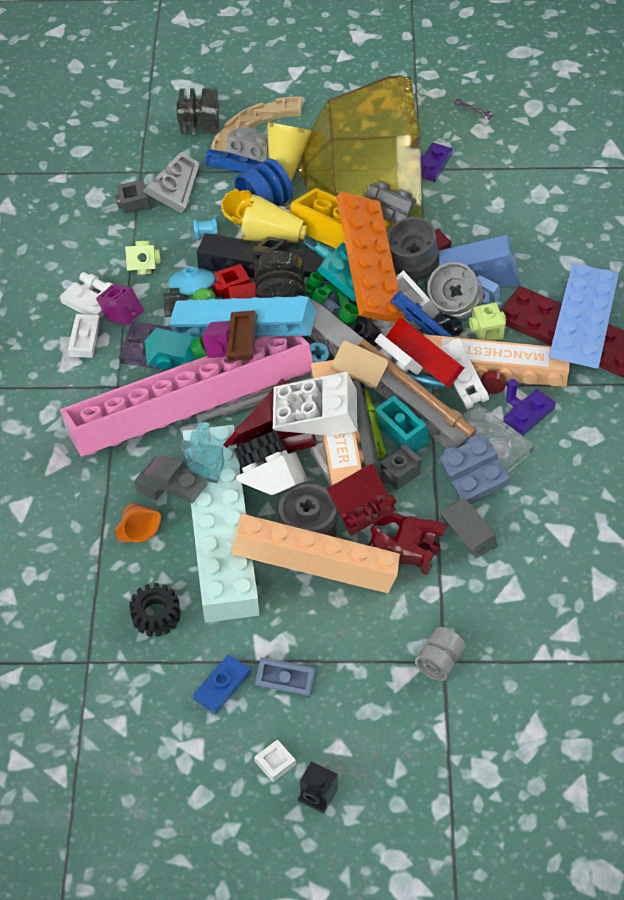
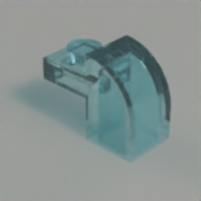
(200, 456)

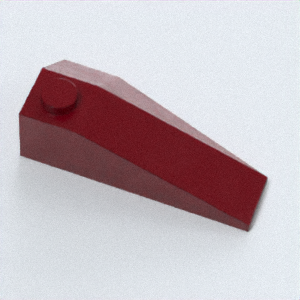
(257, 422)

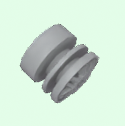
(452, 278)

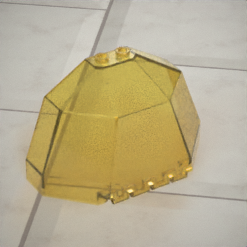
(365, 140)

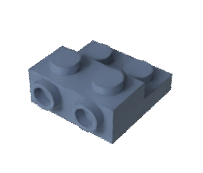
(474, 469)

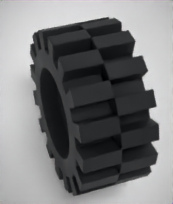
(258, 449)
(155, 596)

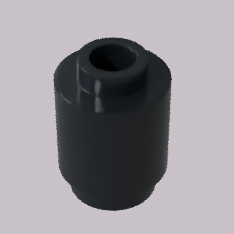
(366, 330)

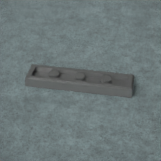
(365, 430)

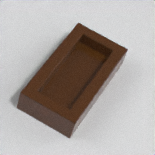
(241, 335)

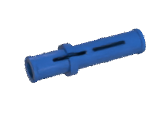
(414, 312)

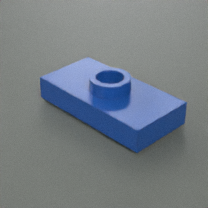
(222, 684)

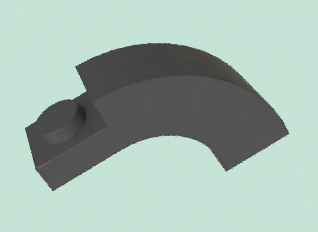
(169, 475)

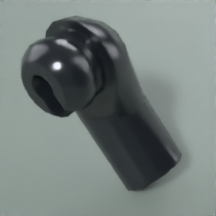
(450, 324)

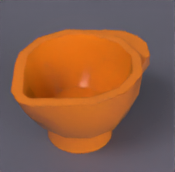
(137, 524)

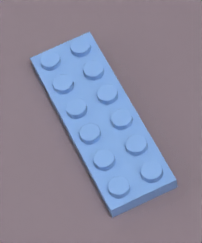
(584, 315)

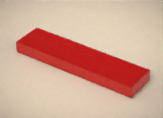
(425, 352)

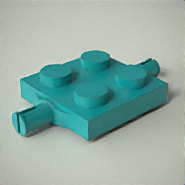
(336, 268)

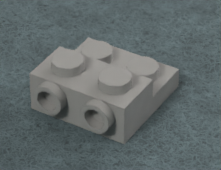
(248, 143)

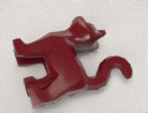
(410, 536)

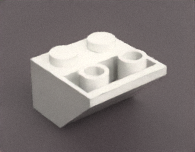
(276, 475)

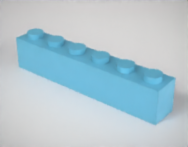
(275, 315)

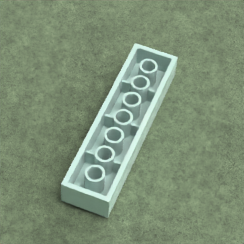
(224, 578)

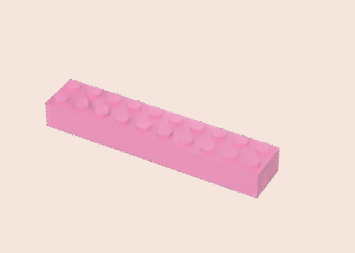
(182, 393)

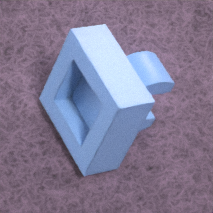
(491, 290)

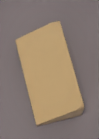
(360, 364)

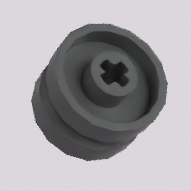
(309, 509)

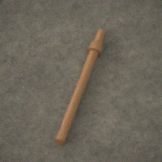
(452, 417)

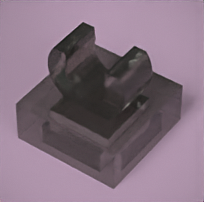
(170, 300)

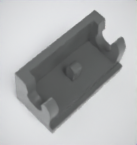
(470, 527)

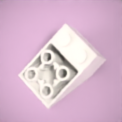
(316, 406)

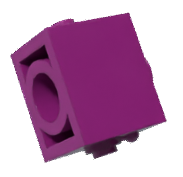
(120, 304)

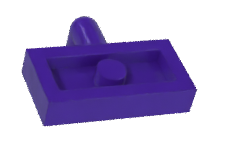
(434, 161)
(526, 412)

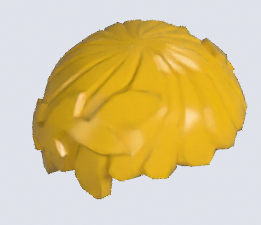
(235, 205)

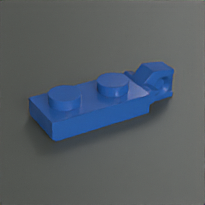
(229, 161)

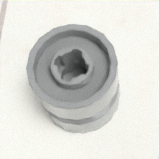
(440, 654)

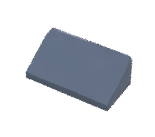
(286, 676)

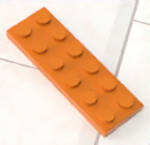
(369, 257)

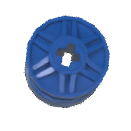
(267, 181)

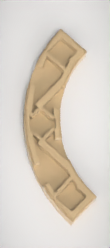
(258, 115)

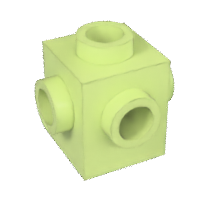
(133, 257)
(488, 322)

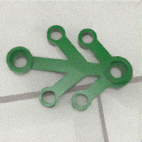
(348, 312)

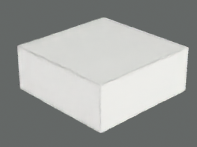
(275, 761)

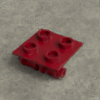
(361, 499)

